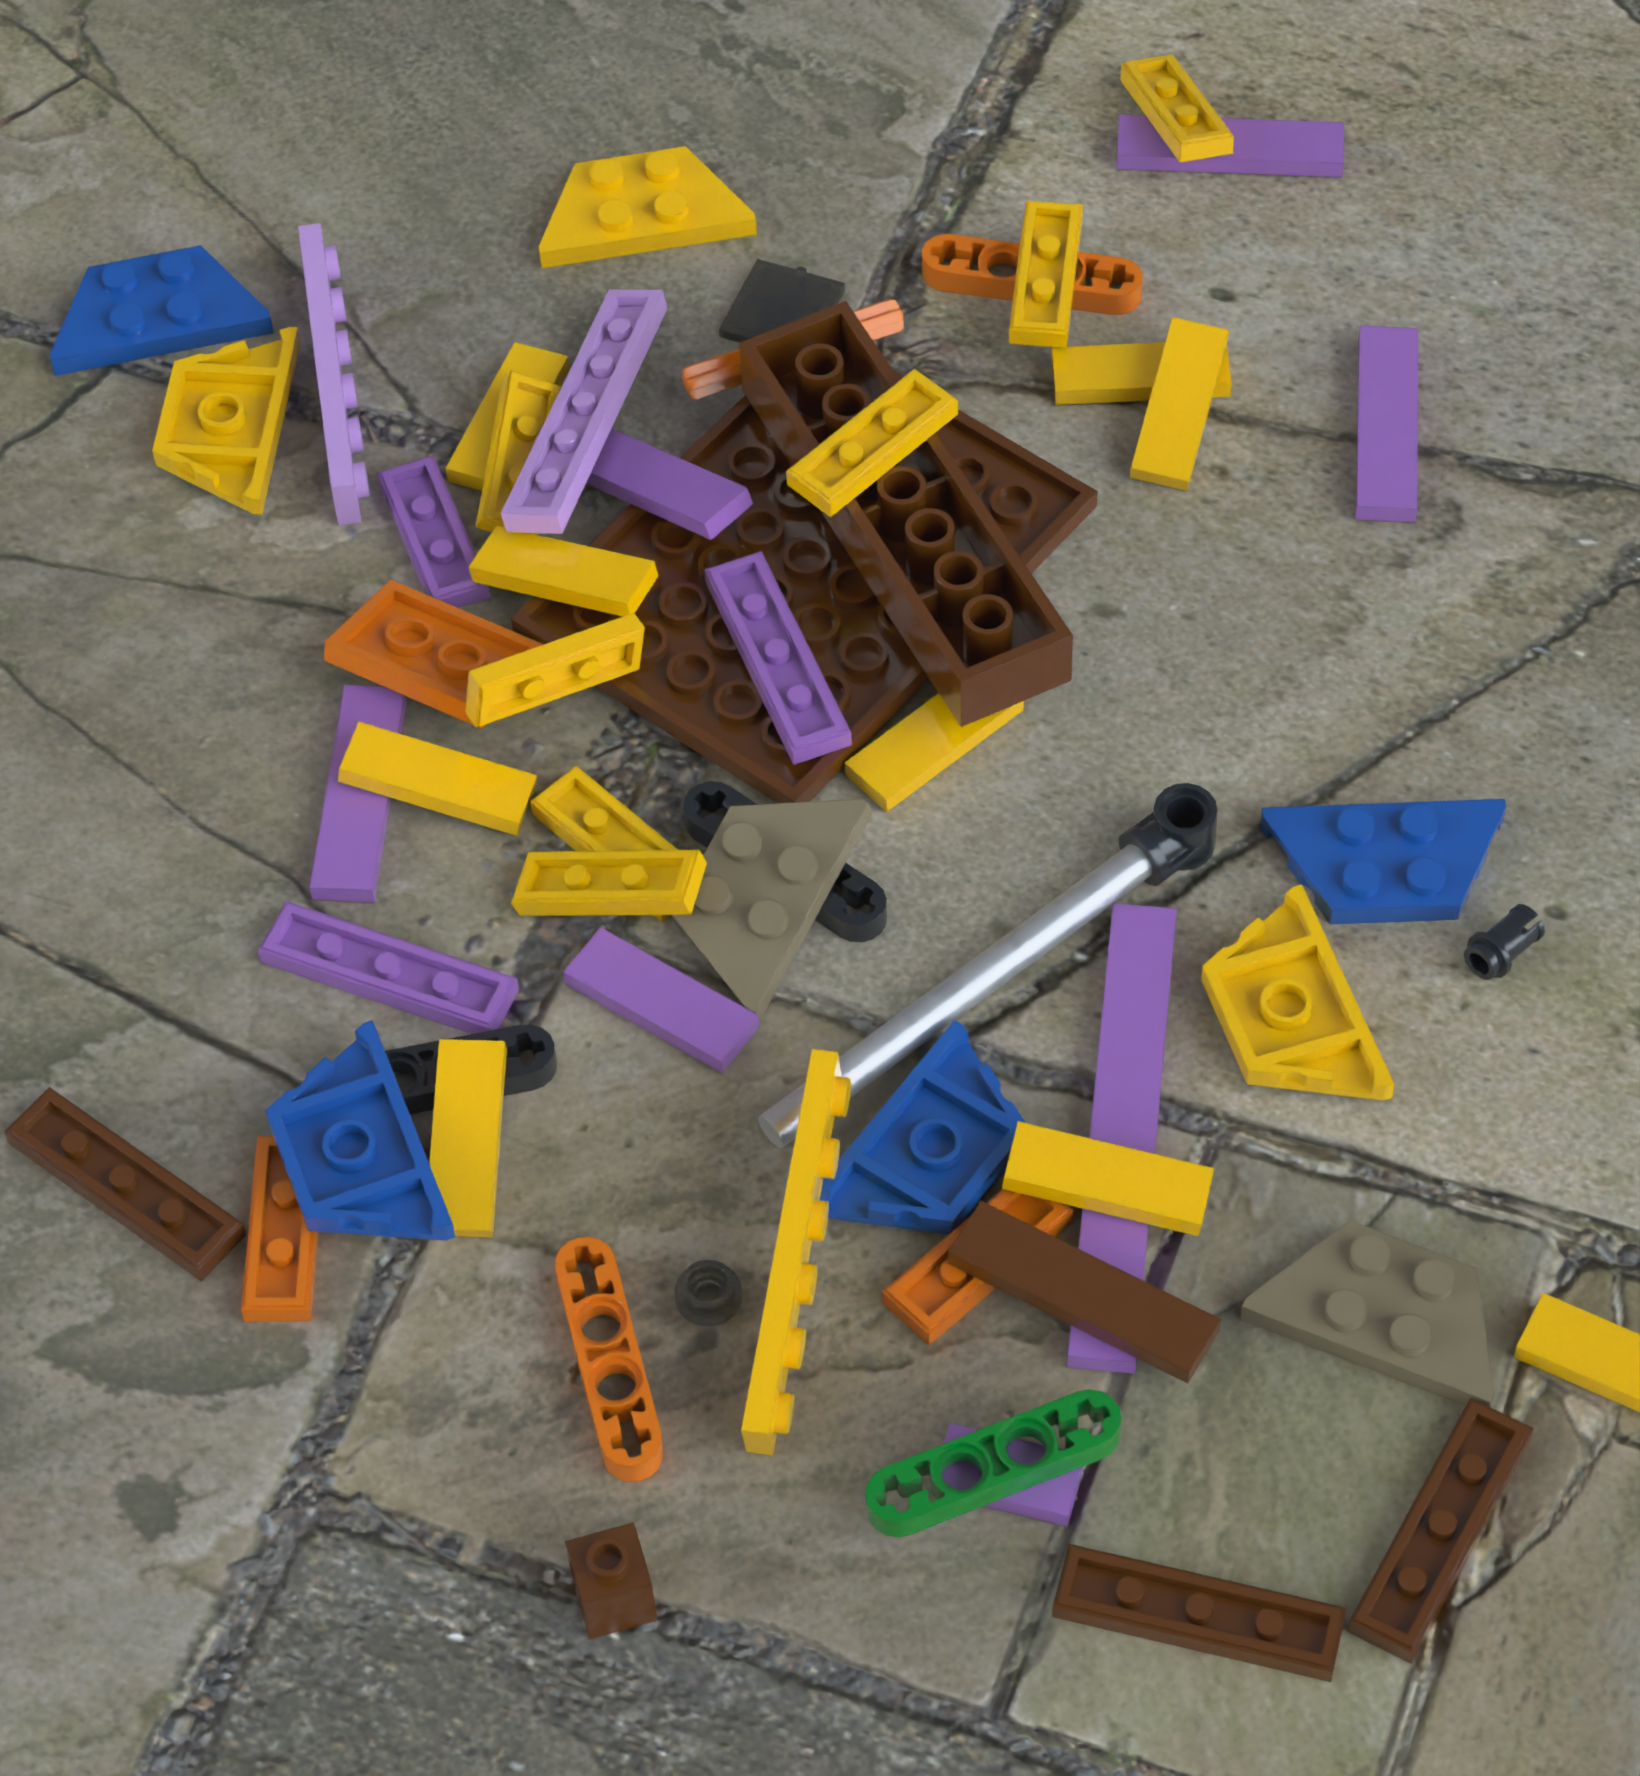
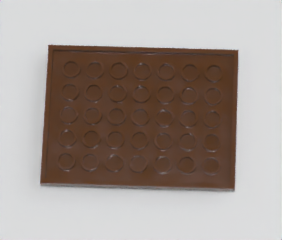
(689, 665)

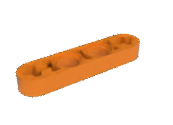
(961, 279)
(609, 1357)

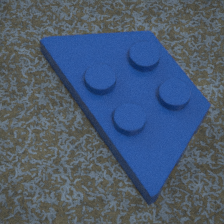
(155, 309)
(1387, 856)
(929, 1145)
(357, 1149)

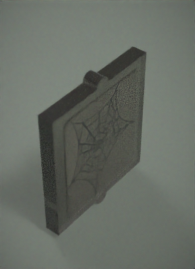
(776, 297)

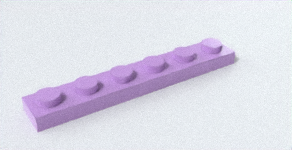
(336, 389)
(584, 412)

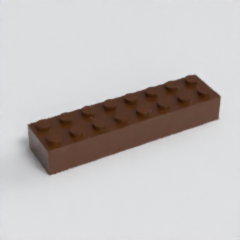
(918, 529)

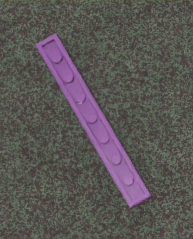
(1127, 1090)

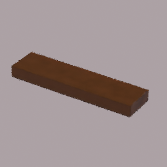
(125, 1184)
(1084, 1291)
(1440, 1531)
(1199, 1612)

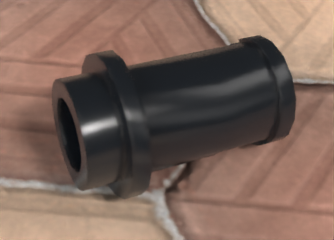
(1492, 951)

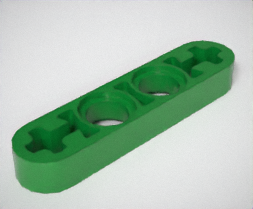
(988, 1453)

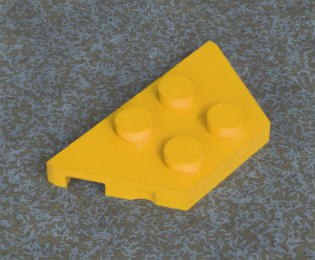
(641, 207)
(227, 418)
(1293, 1008)

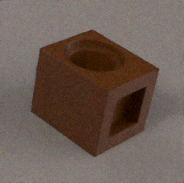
(611, 1580)

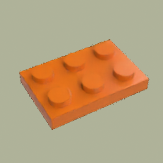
(420, 646)

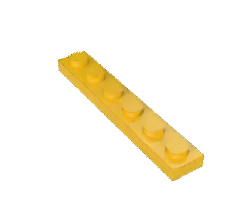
(791, 1277)

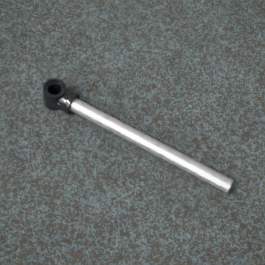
(1148, 854)

